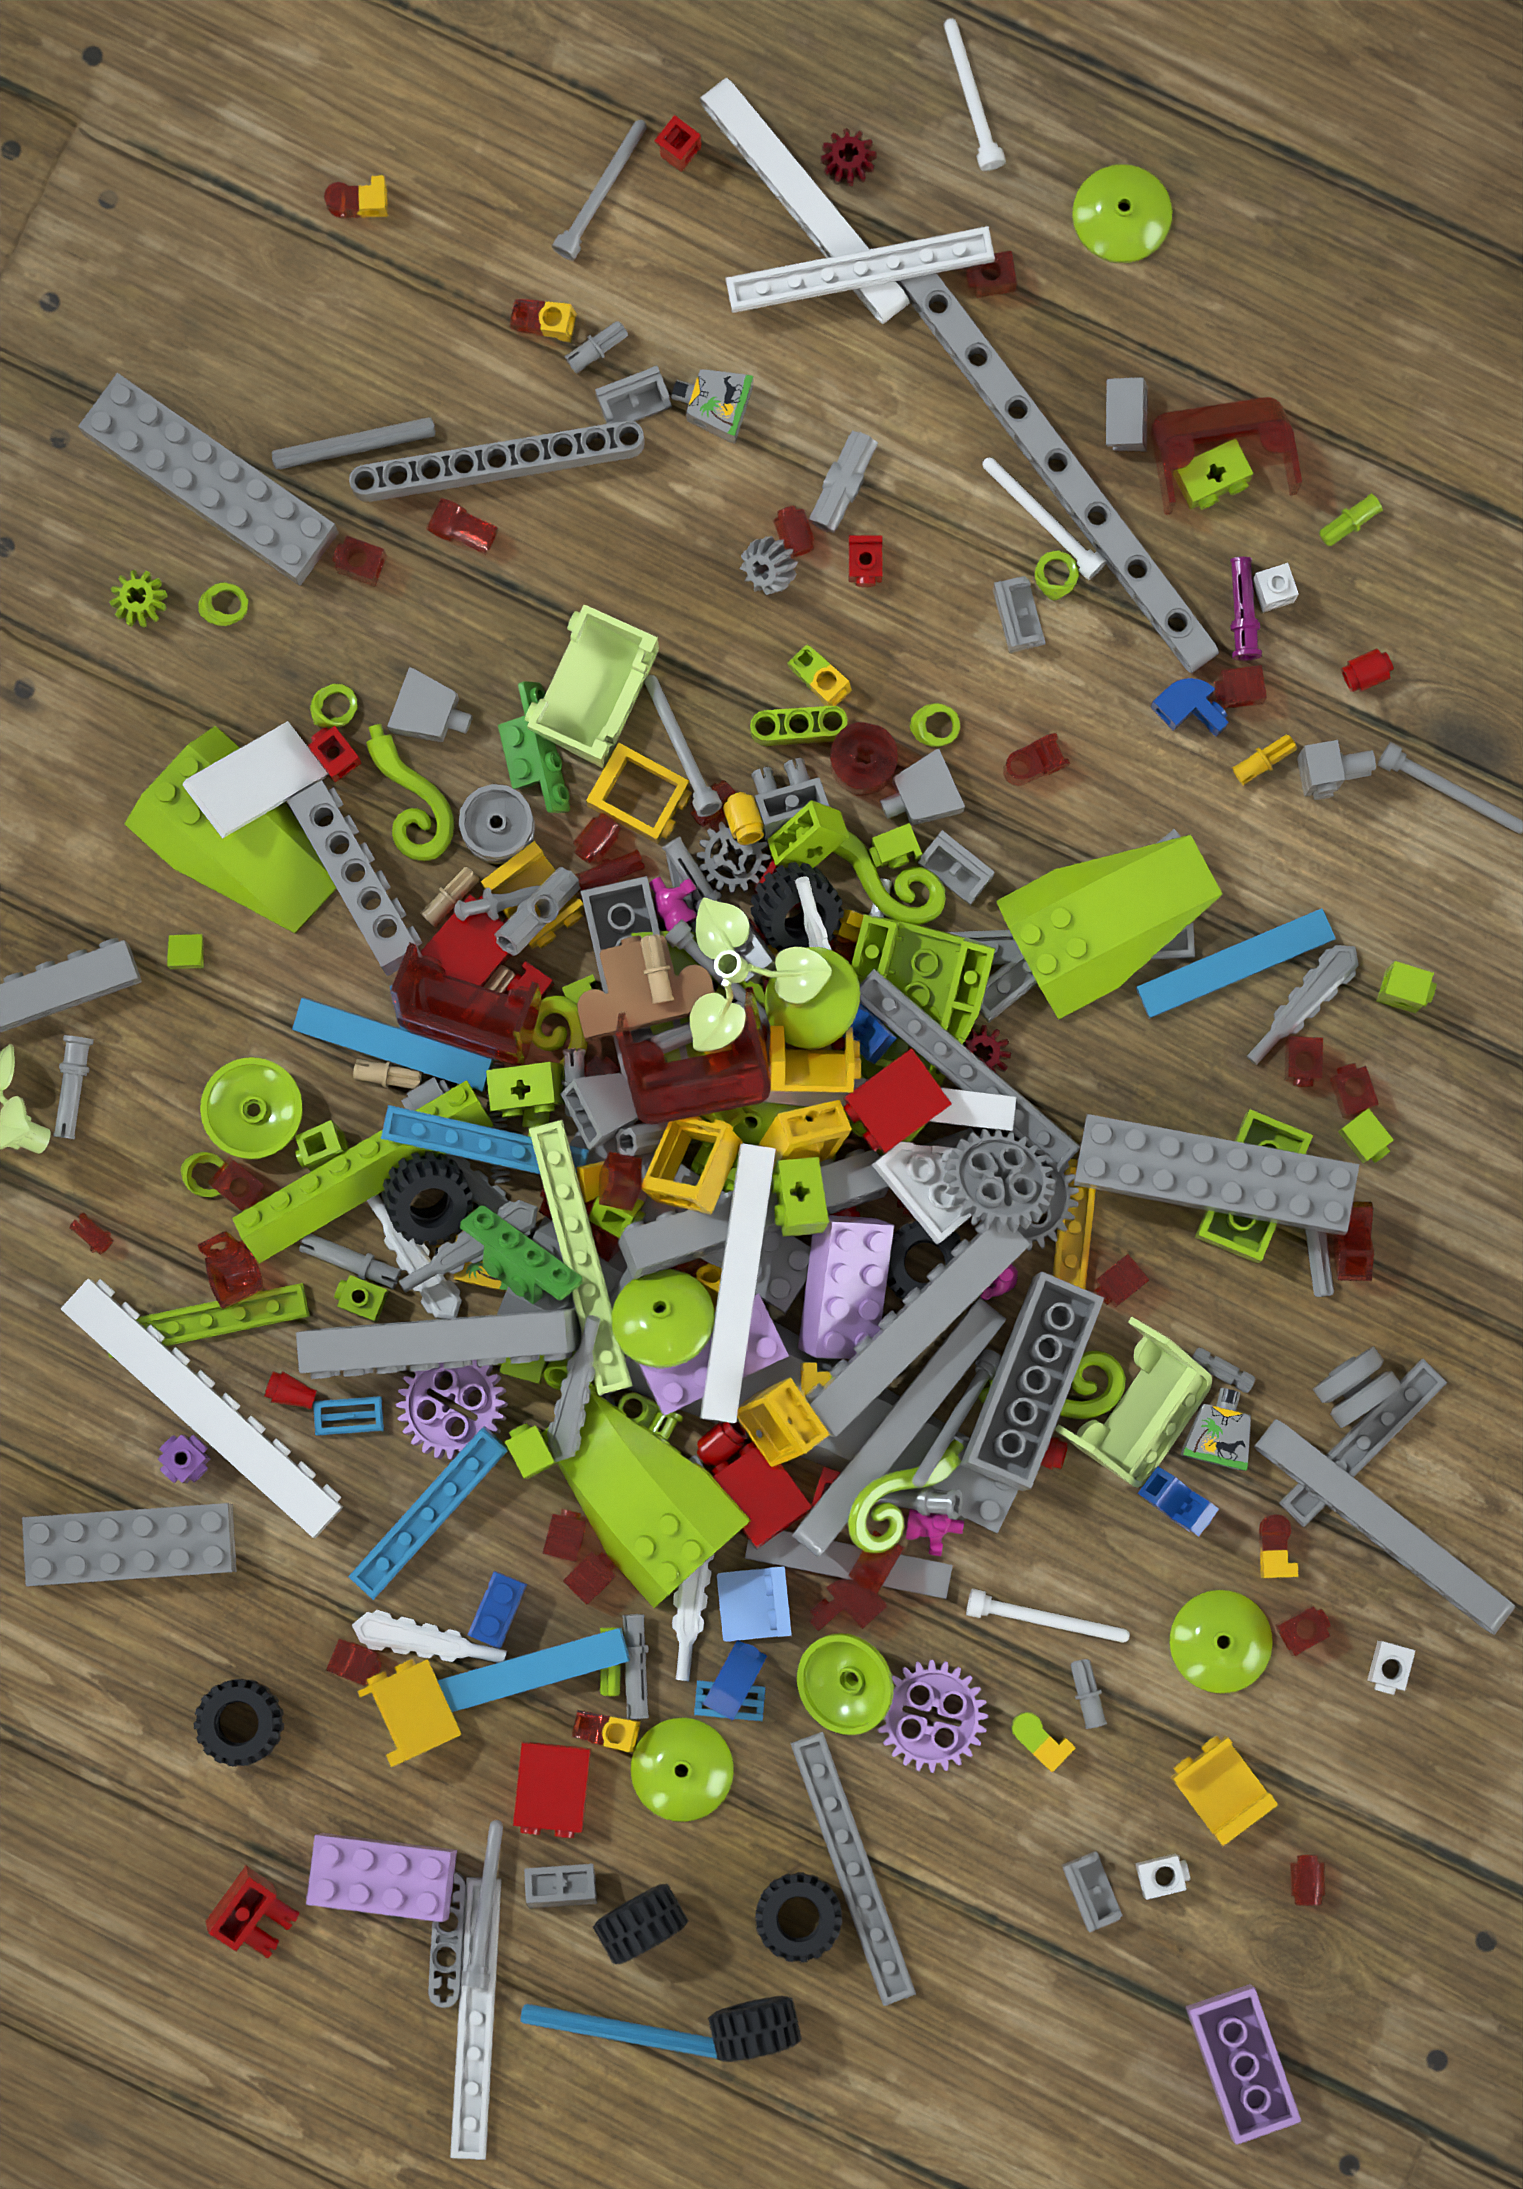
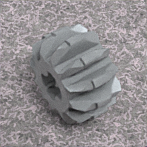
(768, 565)

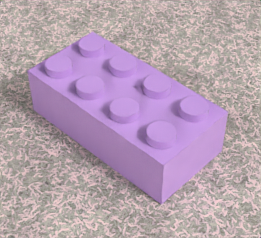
(845, 1285)
(685, 1383)
(381, 1877)
(1243, 2064)

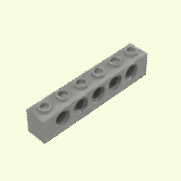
(309, 809)

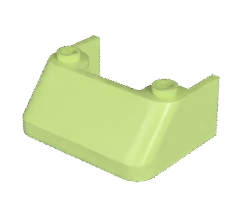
(1149, 1412)

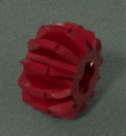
(835, 158)
(989, 1043)

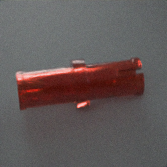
(610, 870)

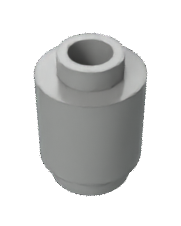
(425, 1093)

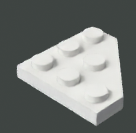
(917, 1180)

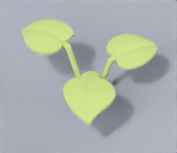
(719, 930)
(15, 1125)

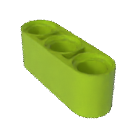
(783, 717)

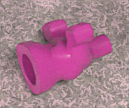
(670, 902)
(1002, 1284)
(932, 1526)

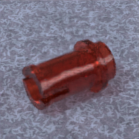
(92, 1234)

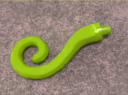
(389, 763)
(858, 856)
(567, 1008)
(1096, 1406)
(884, 1485)

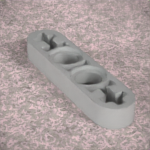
(450, 1939)

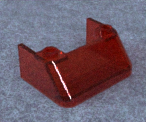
(1178, 431)
(463, 1012)
(700, 1083)

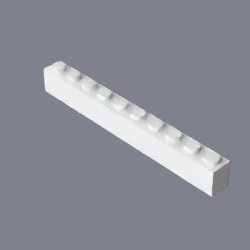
(202, 1407)

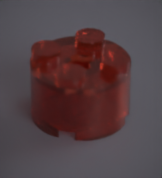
(863, 739)

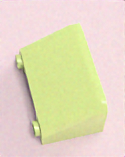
(594, 685)

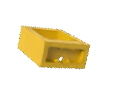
(609, 777)
(799, 1138)
(669, 1155)
(770, 1412)

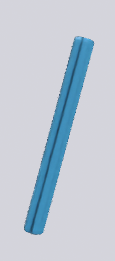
(618, 2030)

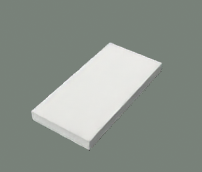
(254, 779)

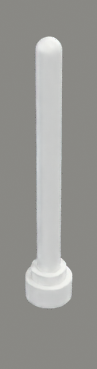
(990, 155)
(1088, 561)
(981, 1604)

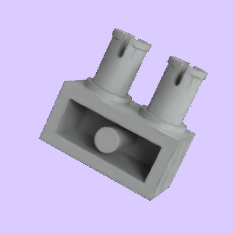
(1326, 768)
(781, 804)

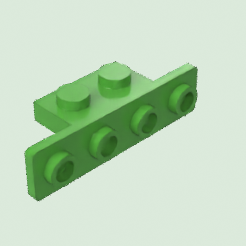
(532, 757)
(518, 1259)

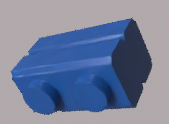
(497, 1609)

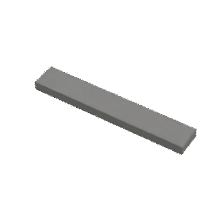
(1371, 1434)
(839, 1558)

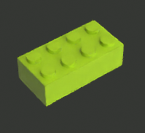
(1241, 1234)

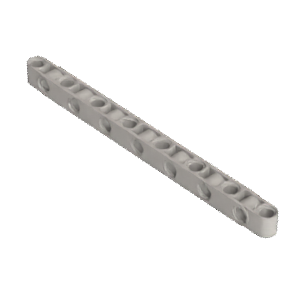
(1072, 485)

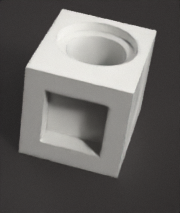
(1275, 587)
(1404, 1659)
(1147, 1870)

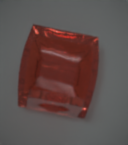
(231, 1271)

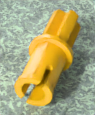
(1264, 759)

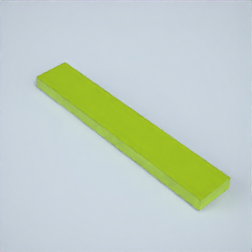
(211, 1320)

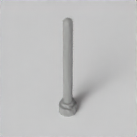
(568, 243)
(1395, 759)
(705, 799)
(682, 938)
(986, 1368)
(476, 1973)

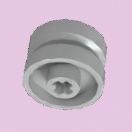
(487, 806)
(1356, 1386)

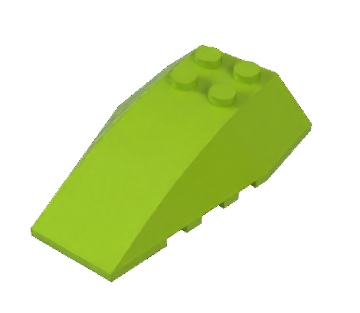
(259, 866)
(1106, 918)
(933, 969)
(647, 1501)

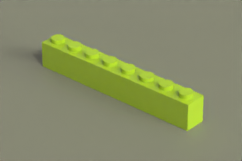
(342, 1181)

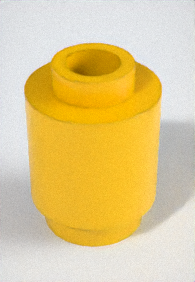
(744, 818)

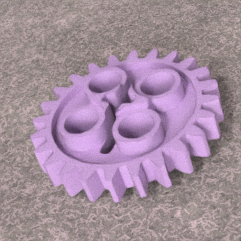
(437, 1430)
(923, 1746)

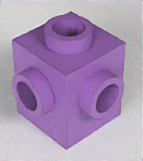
(195, 1465)

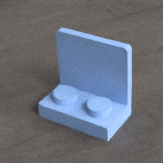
(754, 1604)

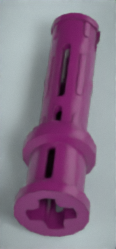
(1245, 624)

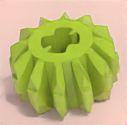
(135, 610)

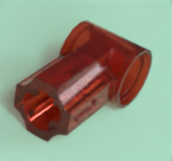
(454, 523)

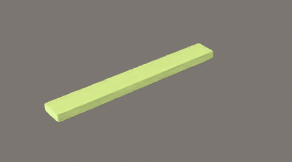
(579, 1251)

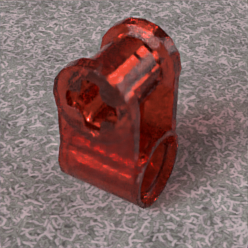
(1041, 757)

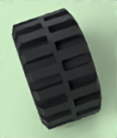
(780, 894)
(418, 1175)
(902, 1242)
(209, 1727)
(829, 1917)
(640, 1924)
(754, 2028)

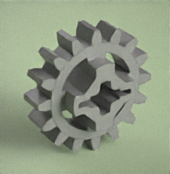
(718, 861)

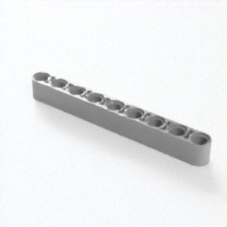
(481, 455)
(900, 1425)
(1384, 1526)

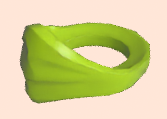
(1056, 592)
(216, 617)
(317, 704)
(919, 730)
(187, 1168)

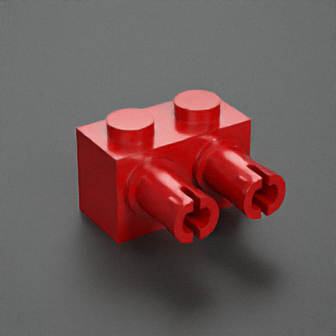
(241, 1909)

